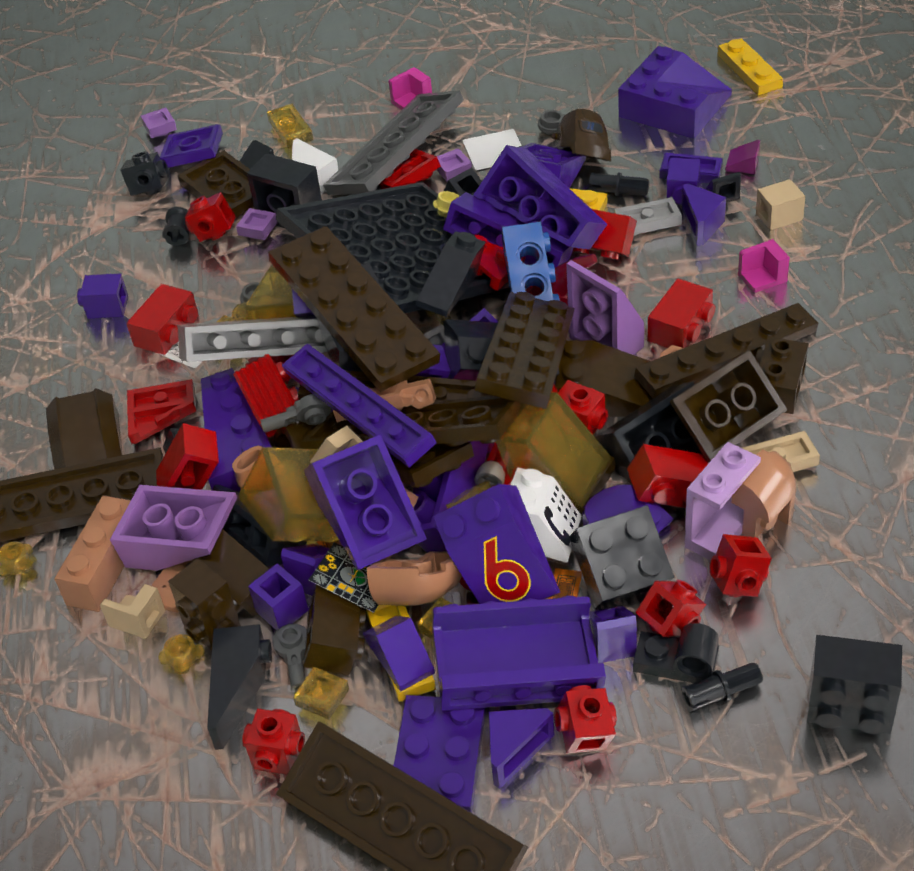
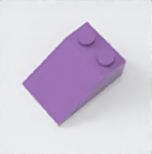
(602, 311)
(170, 526)

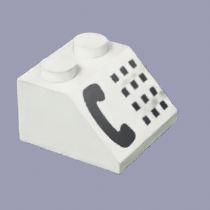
(549, 510)

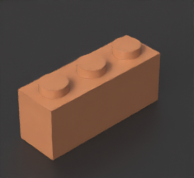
(93, 561)

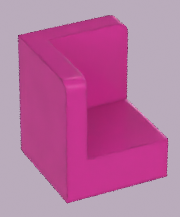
(407, 86)
(763, 266)

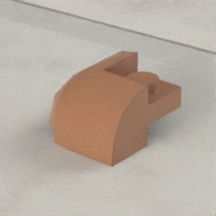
(766, 494)
(412, 580)

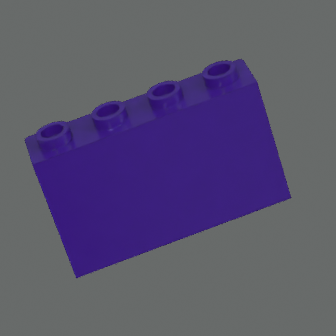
(514, 652)

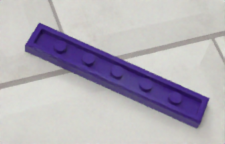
(359, 404)

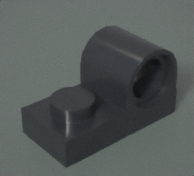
(683, 658)

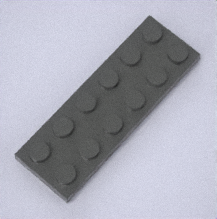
(393, 143)

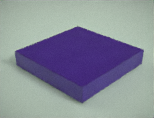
(192, 145)

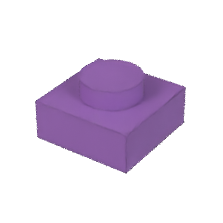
(158, 123)
(453, 164)
(256, 224)

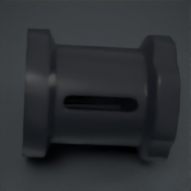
(176, 230)

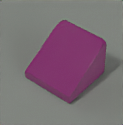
(744, 158)

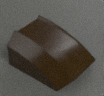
(83, 428)

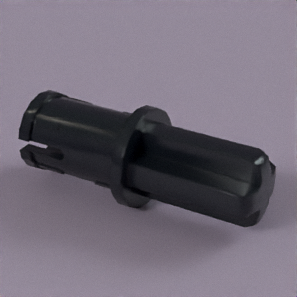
(618, 184)
(721, 686)

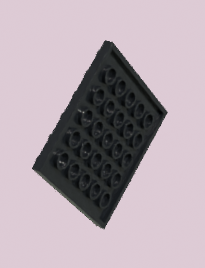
(390, 230)

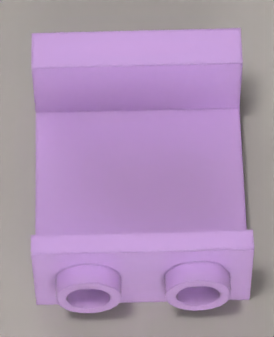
(710, 497)

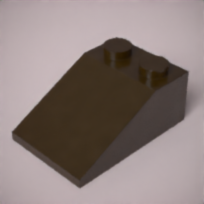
(605, 371)
(728, 405)

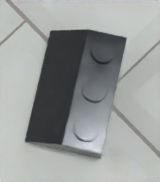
(467, 346)
(650, 424)

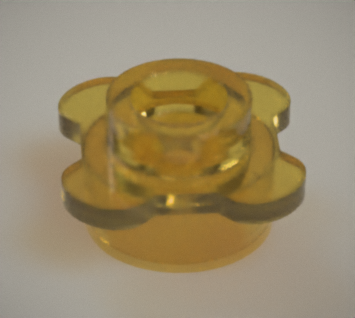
(15, 559)
(177, 646)

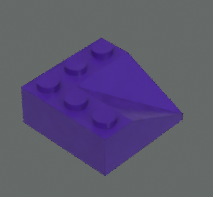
(672, 93)

